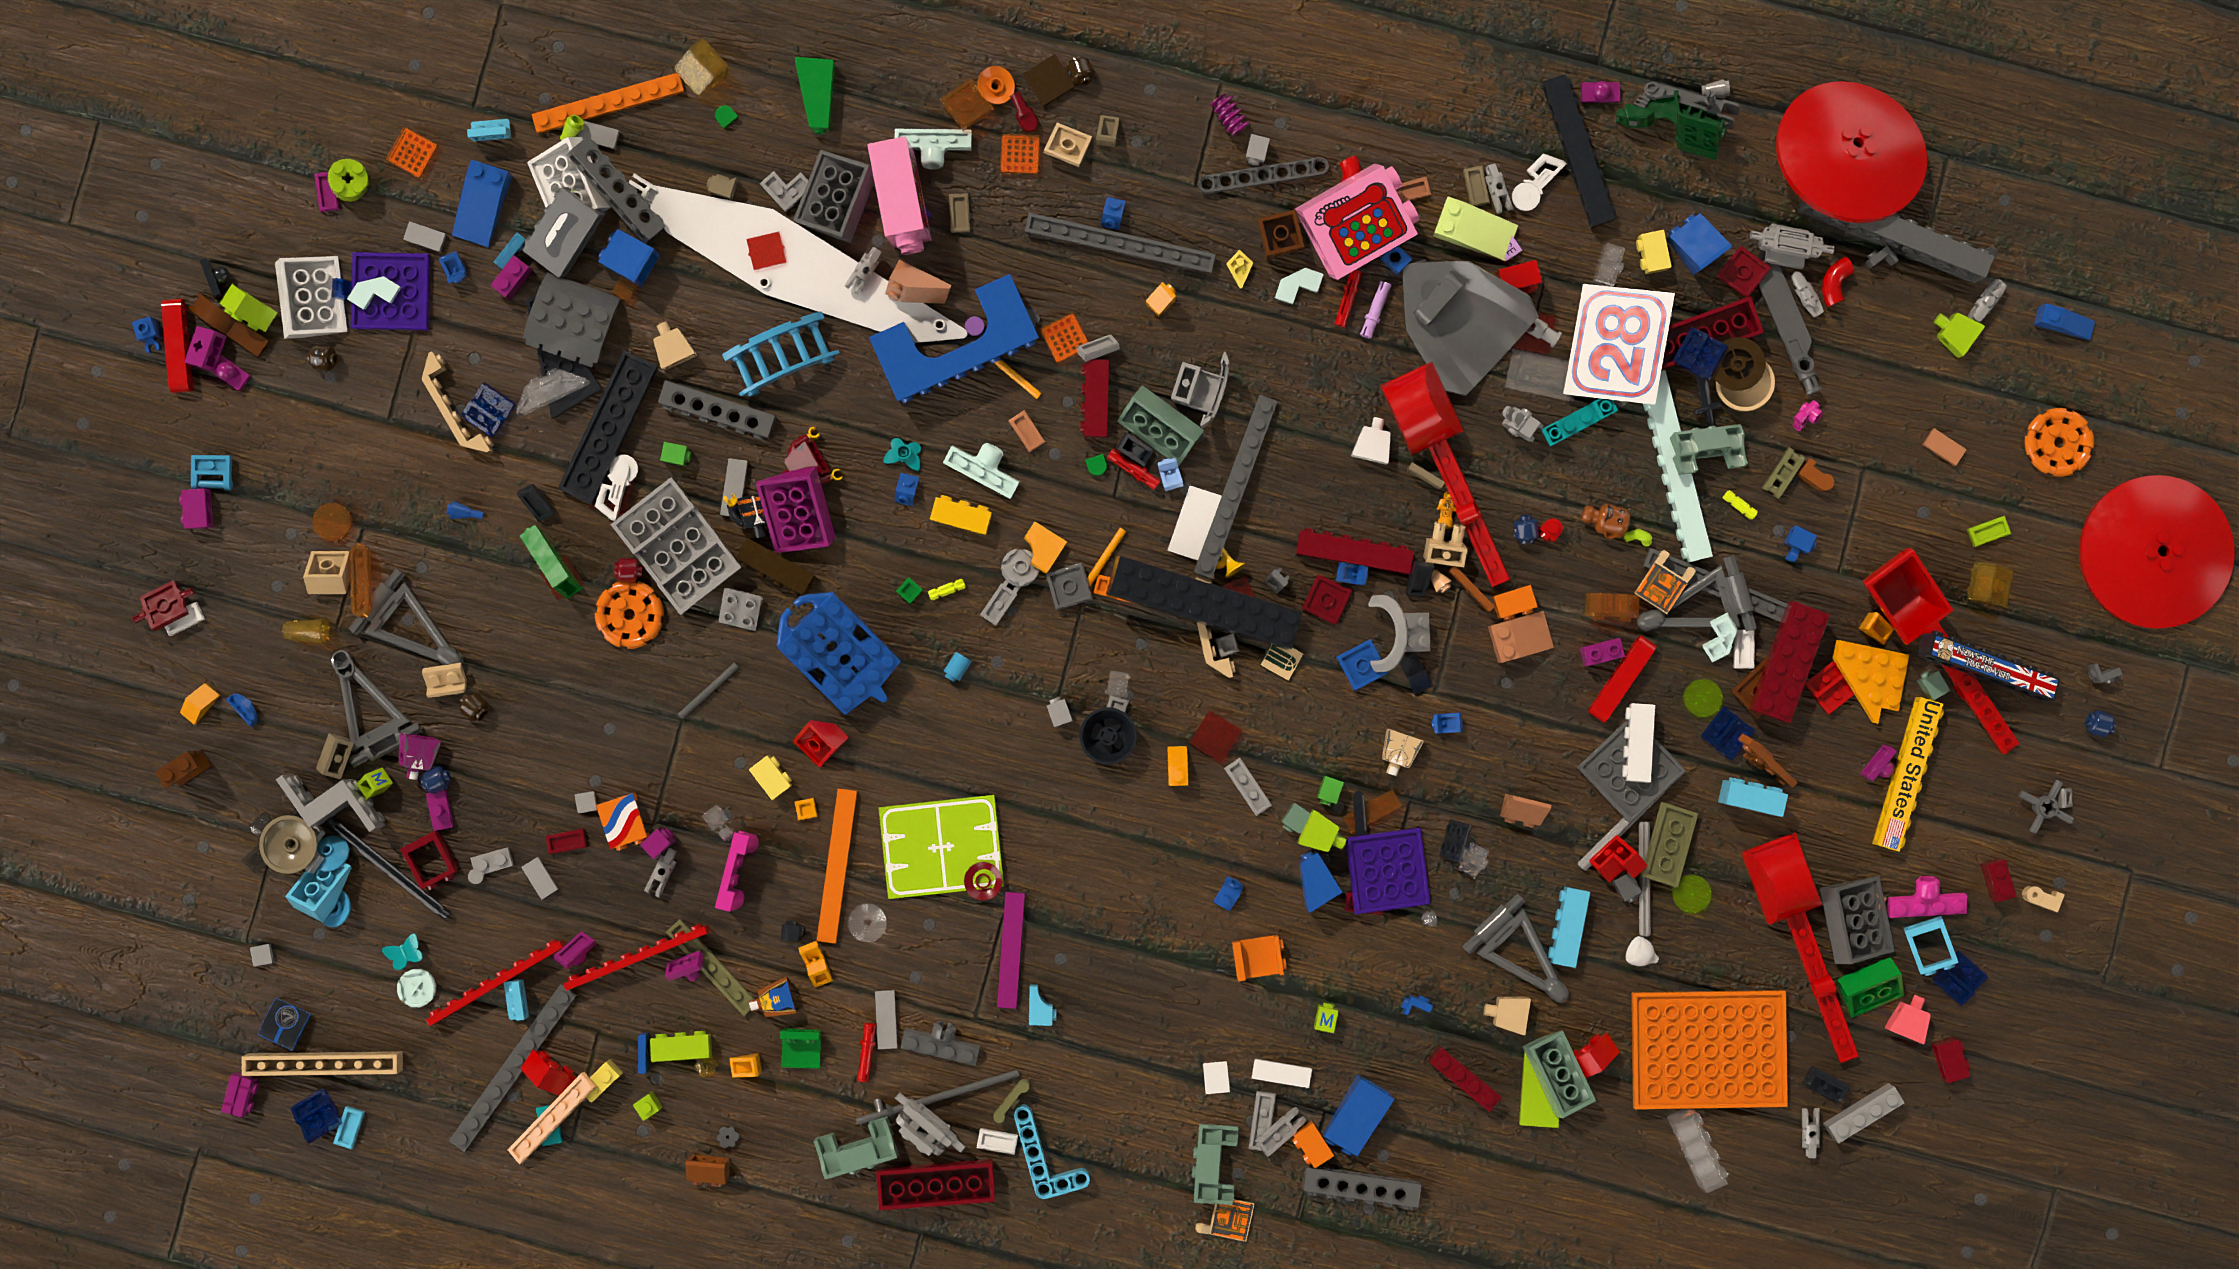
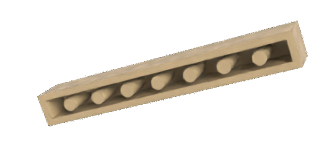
(322, 1063)

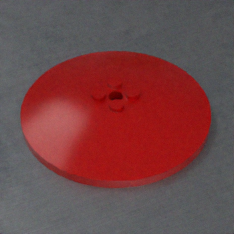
(1836, 175)
(2123, 558)

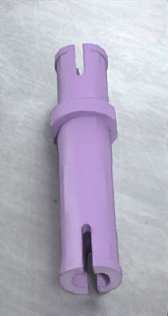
(1372, 317)

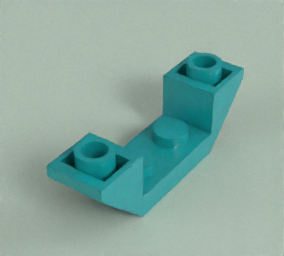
(1578, 420)

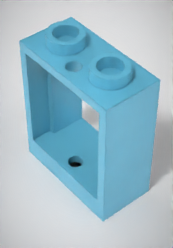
(1924, 927)

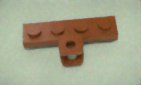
(1761, 758)

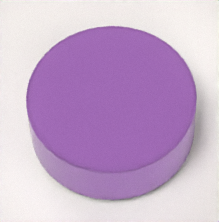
(974, 326)

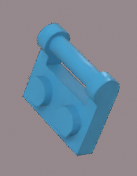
(211, 466)

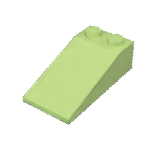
(1474, 229)

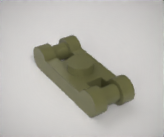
(1783, 472)
(1011, 1100)

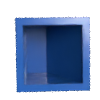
(1697, 243)
(628, 257)
(1316, 881)

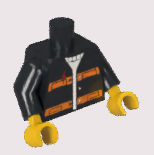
(747, 513)

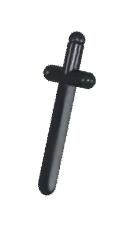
(1707, 405)
(1359, 813)

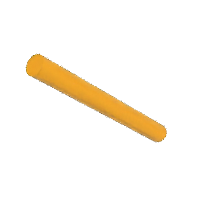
(1019, 379)
(1105, 556)

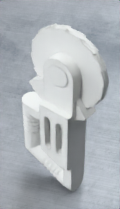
(1527, 194)
(621, 473)

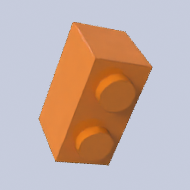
(1514, 602)
(1312, 1144)

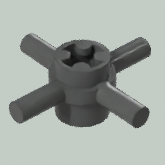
(2039, 810)

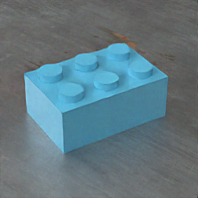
(1753, 796)

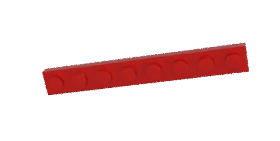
(644, 952)
(488, 985)

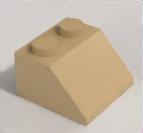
(328, 572)

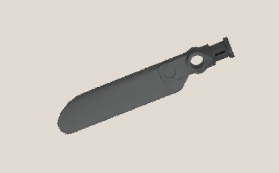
(1789, 324)

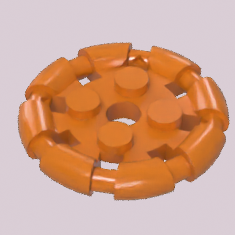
(2069, 436)
(617, 614)

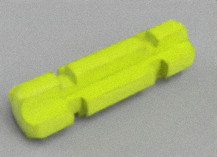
(1740, 505)
(946, 589)

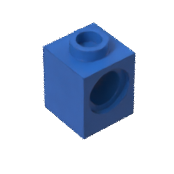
(1396, 267)

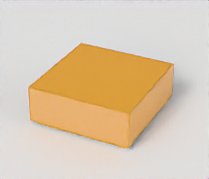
(806, 809)

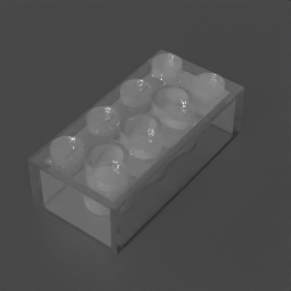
(1697, 1149)

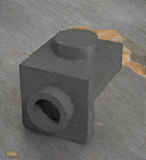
(1876, 256)
(2107, 675)

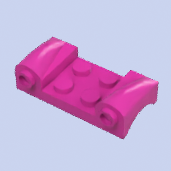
(728, 897)

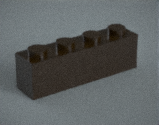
(776, 567)

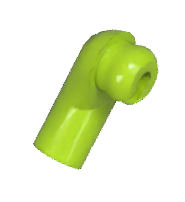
(1640, 535)

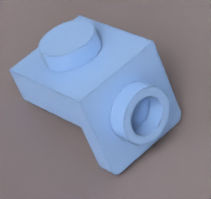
(1170, 474)

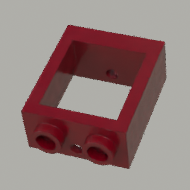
(445, 853)

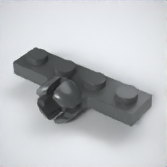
(941, 1044)

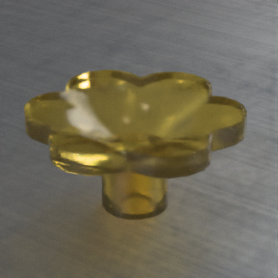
(711, 1065)

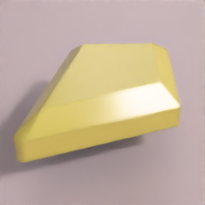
(1239, 267)

